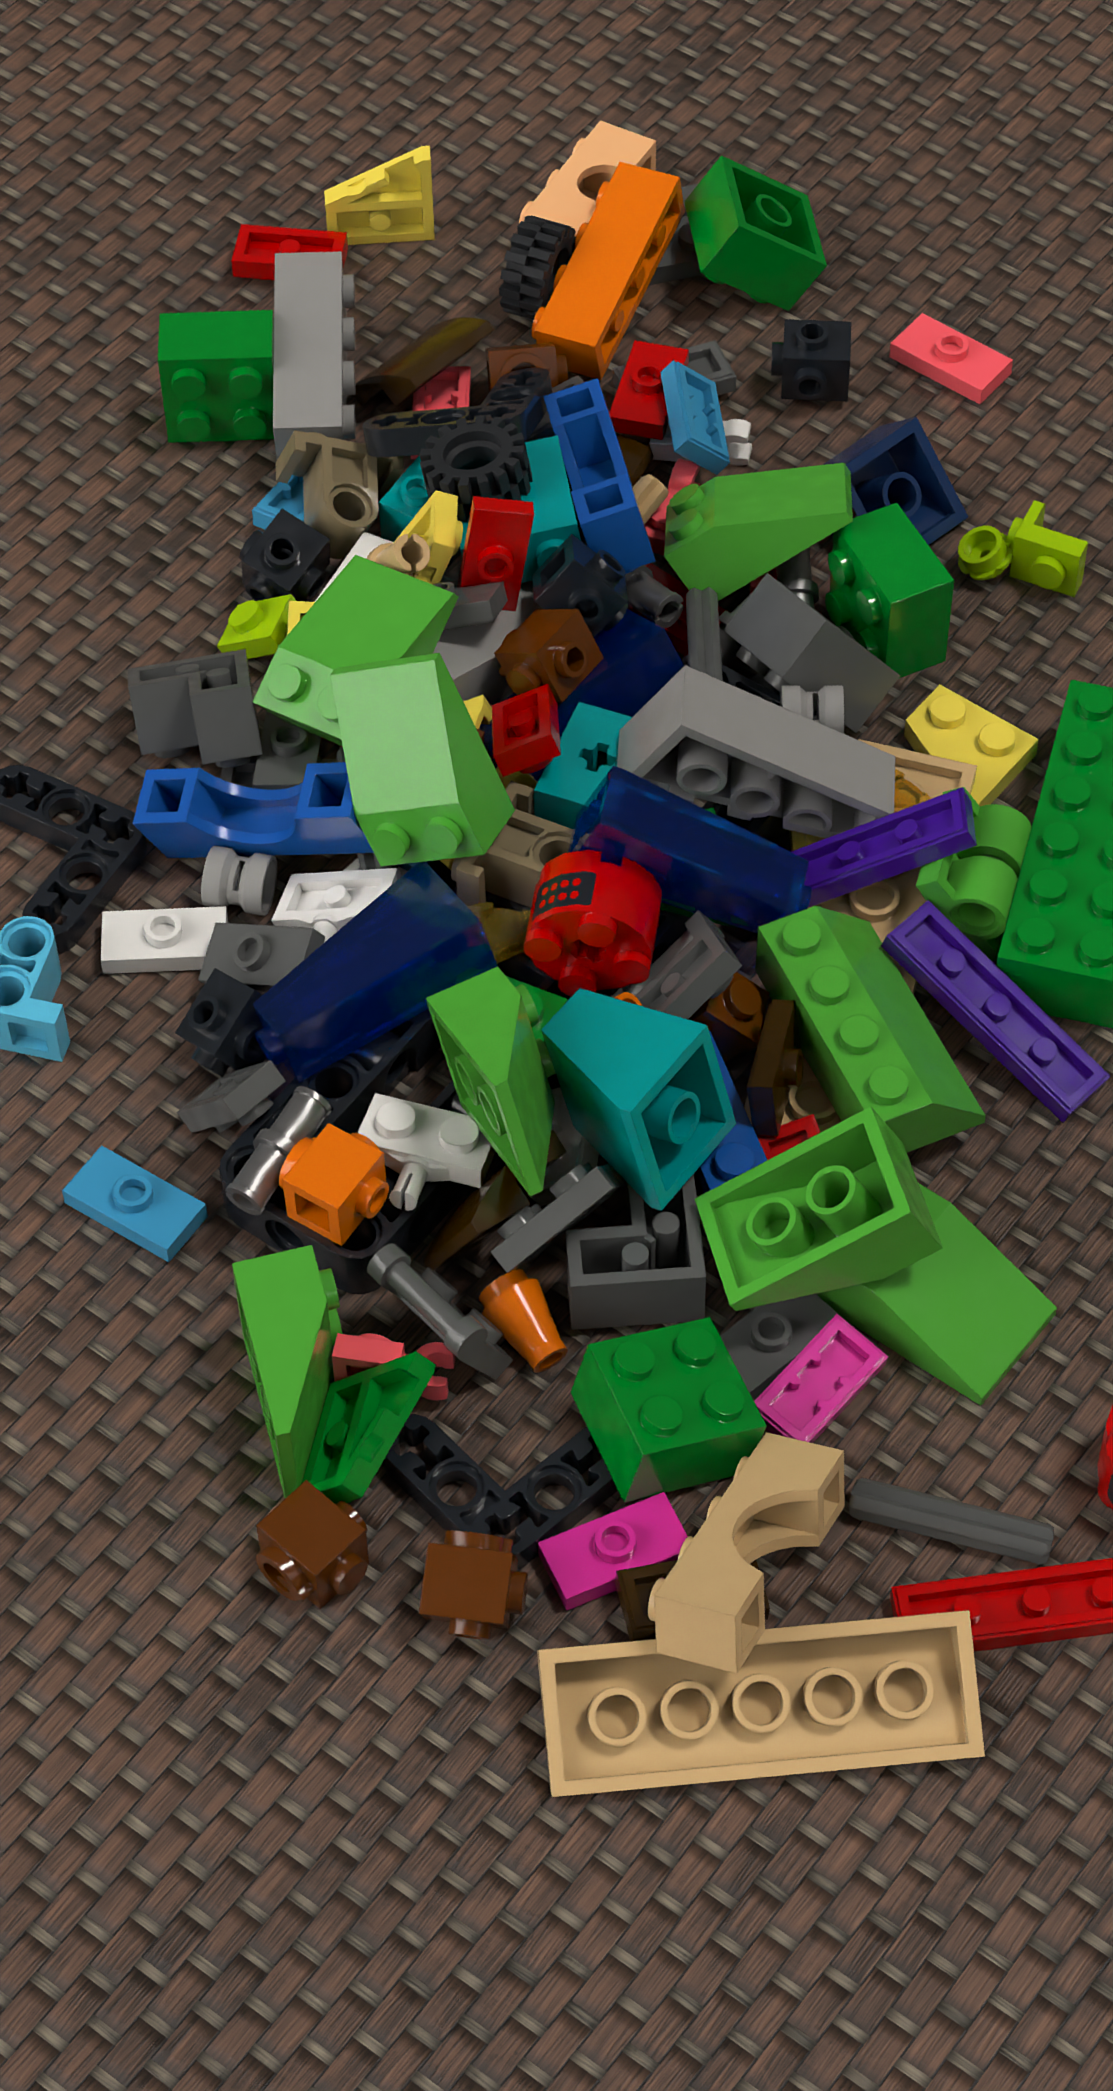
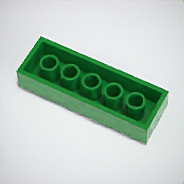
(1062, 906)

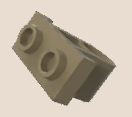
(338, 485)
(515, 857)

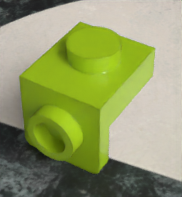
(1044, 555)
(257, 627)

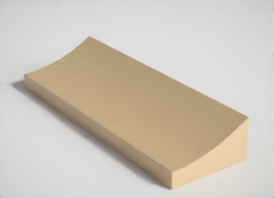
(796, 1706)

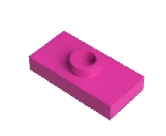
(820, 1382)
(587, 1557)

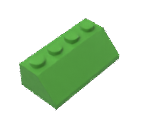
(864, 1026)

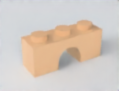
(574, 188)

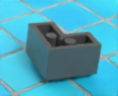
(807, 650)
(197, 704)
(639, 1270)

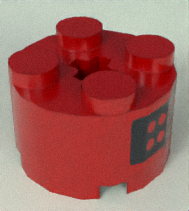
(593, 922)

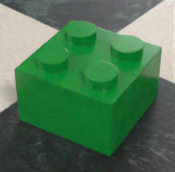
(754, 234)
(217, 375)
(890, 590)
(666, 1408)

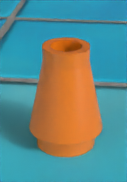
(523, 1316)

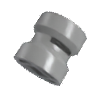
(826, 701)
(239, 880)

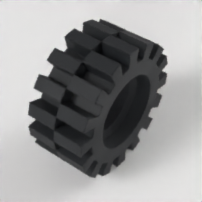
(533, 264)
(477, 462)

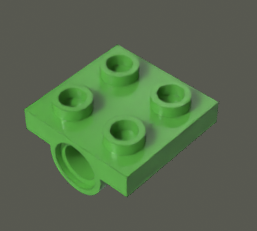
(980, 882)

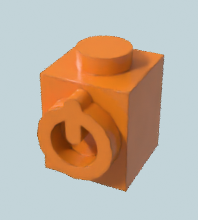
(334, 1182)

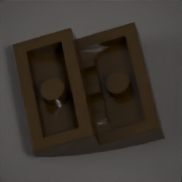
(423, 359)
(483, 1212)

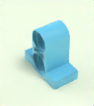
(27, 986)

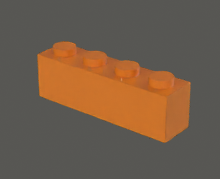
(610, 267)

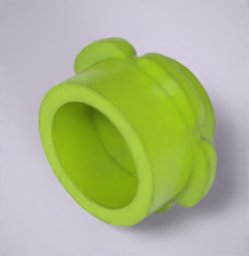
(984, 553)

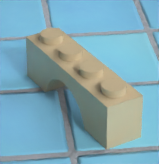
(713, 1597)

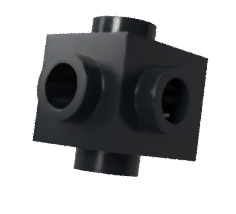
(813, 360)
(285, 560)
(583, 581)
(223, 1025)

